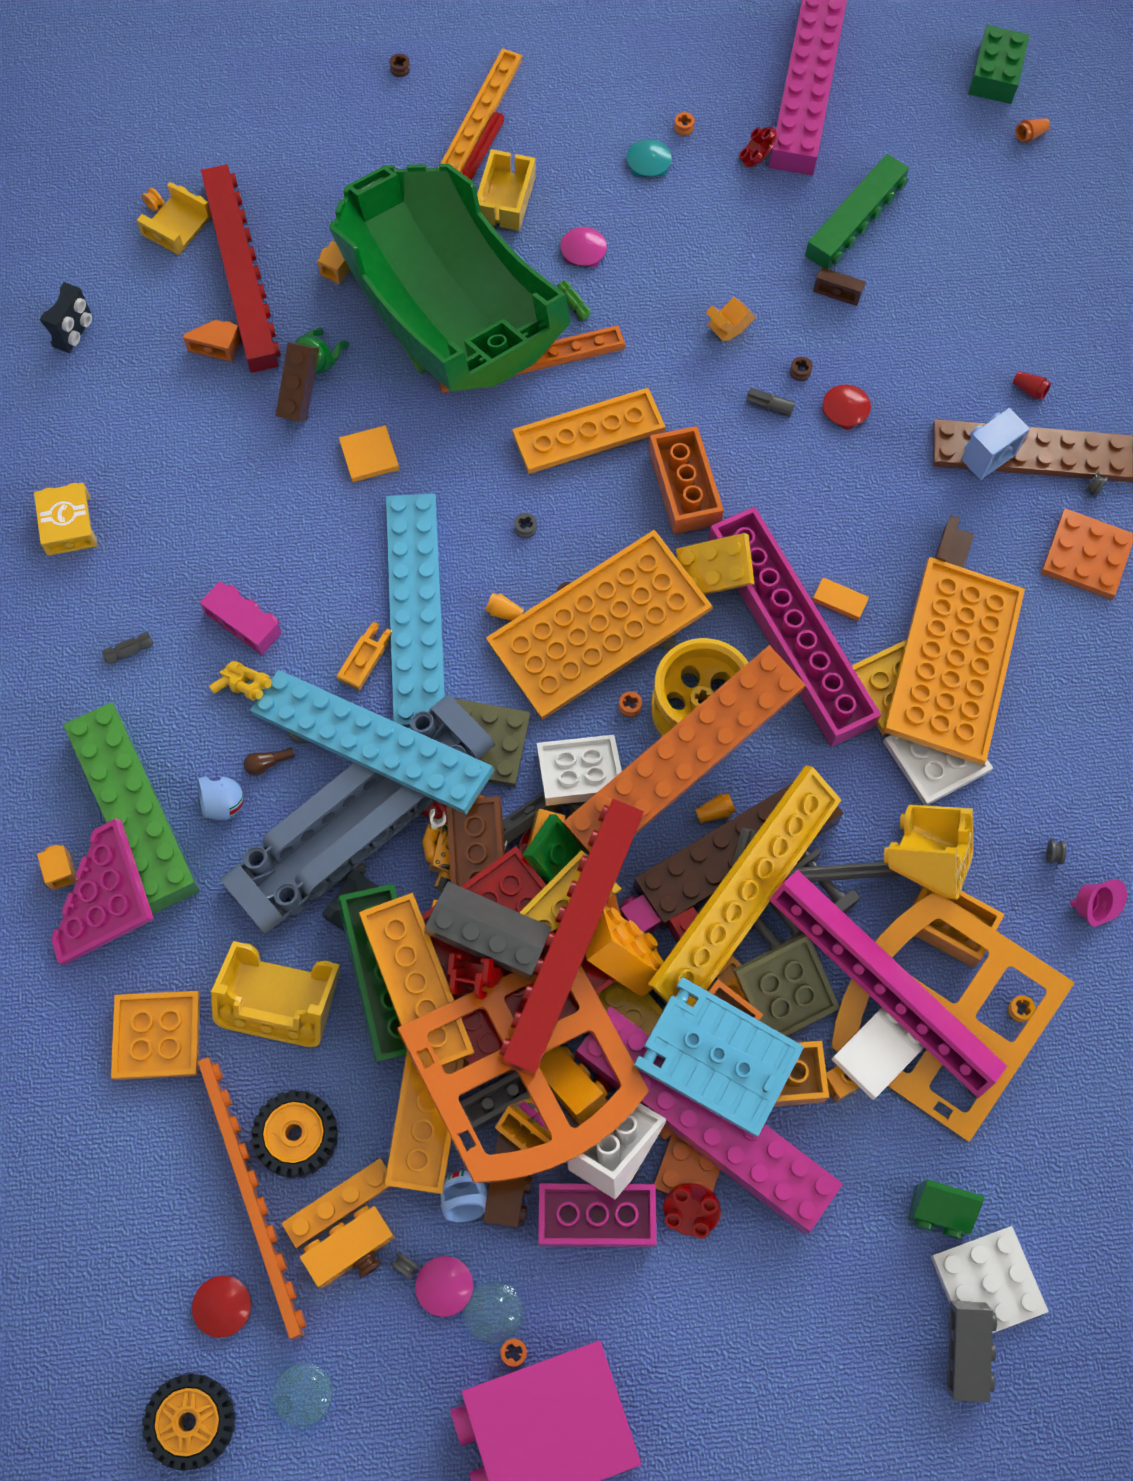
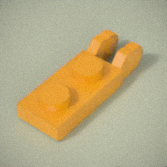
(363, 657)

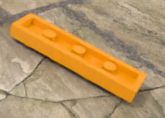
(336, 1204)

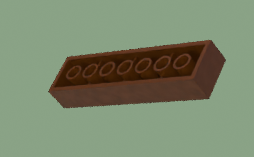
(697, 870)

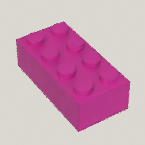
(590, 1218)

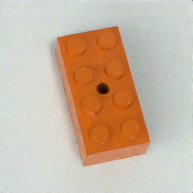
(685, 480)

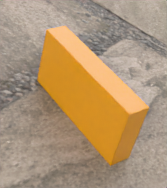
(840, 599)

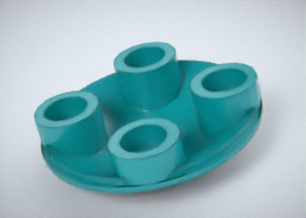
(649, 158)

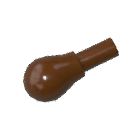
(260, 762)

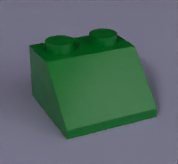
(944, 1208)

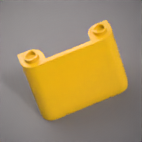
(934, 848)
(273, 998)

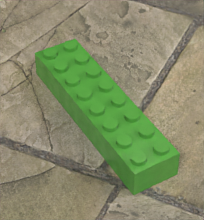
(128, 795)

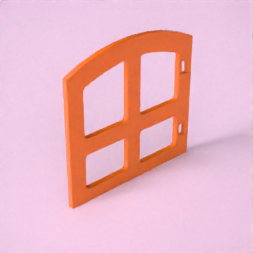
(565, 1140)

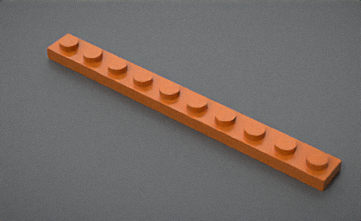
(255, 1206)

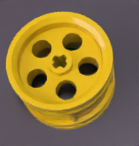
(706, 660)

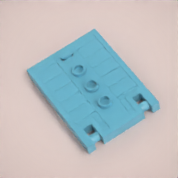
(719, 1057)

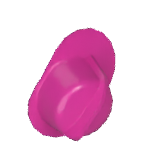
(1100, 901)

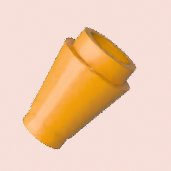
(503, 608)
(716, 808)

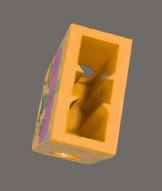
(523, 1125)

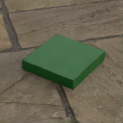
(552, 848)

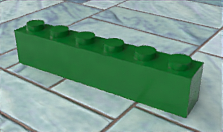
(857, 212)

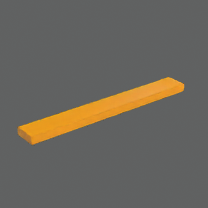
(482, 108)

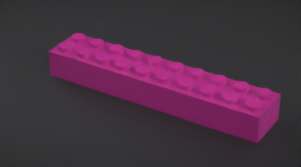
(807, 86)
(800, 634)
(761, 1164)

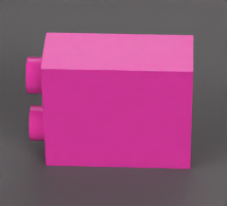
(549, 1422)

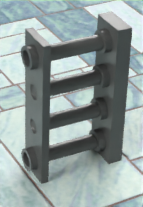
(840, 899)

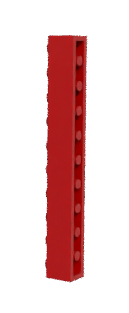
(239, 268)
(572, 938)

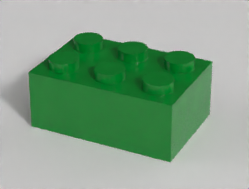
(999, 64)

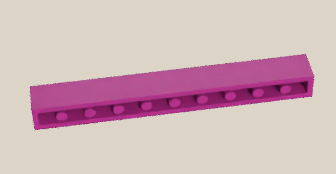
(888, 984)

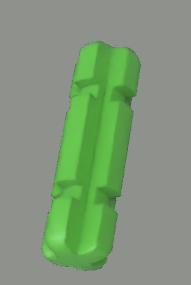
(574, 300)

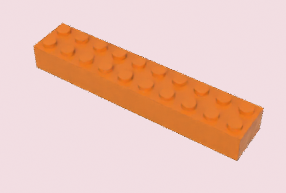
(694, 744)

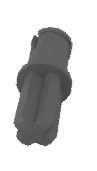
(770, 401)

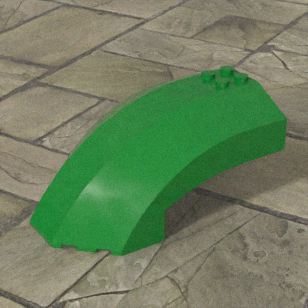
(446, 276)

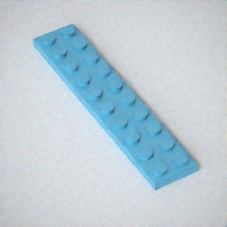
(414, 605)
(373, 742)

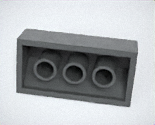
(487, 930)

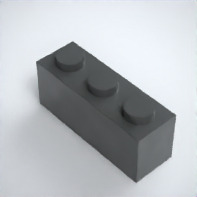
(493, 1101)
(971, 1351)

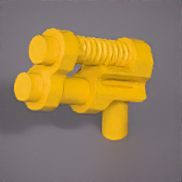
(237, 676)

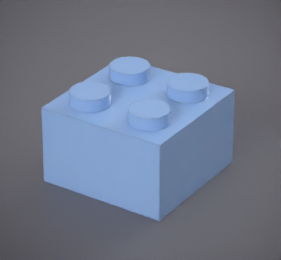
(994, 443)

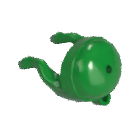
(325, 359)

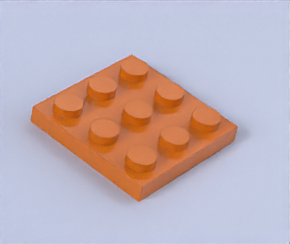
(1088, 554)

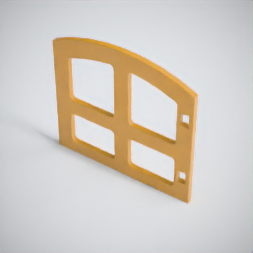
(1001, 955)

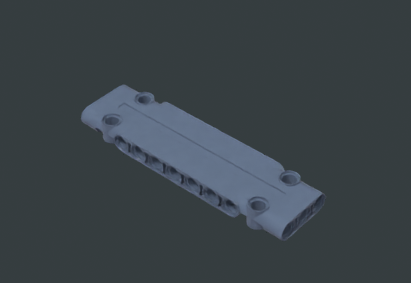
(341, 826)

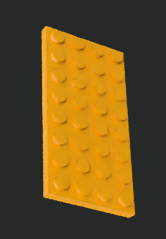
(598, 624)
(955, 661)

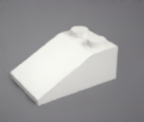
(877, 1053)
(619, 1155)

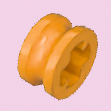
(152, 199)
(1012, 1008)

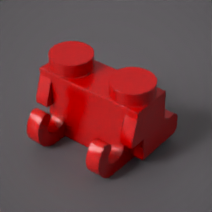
(472, 973)

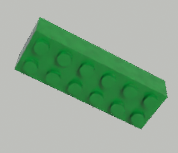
(374, 998)

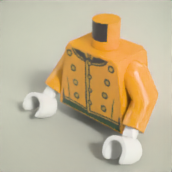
(437, 849)

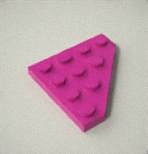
(105, 898)

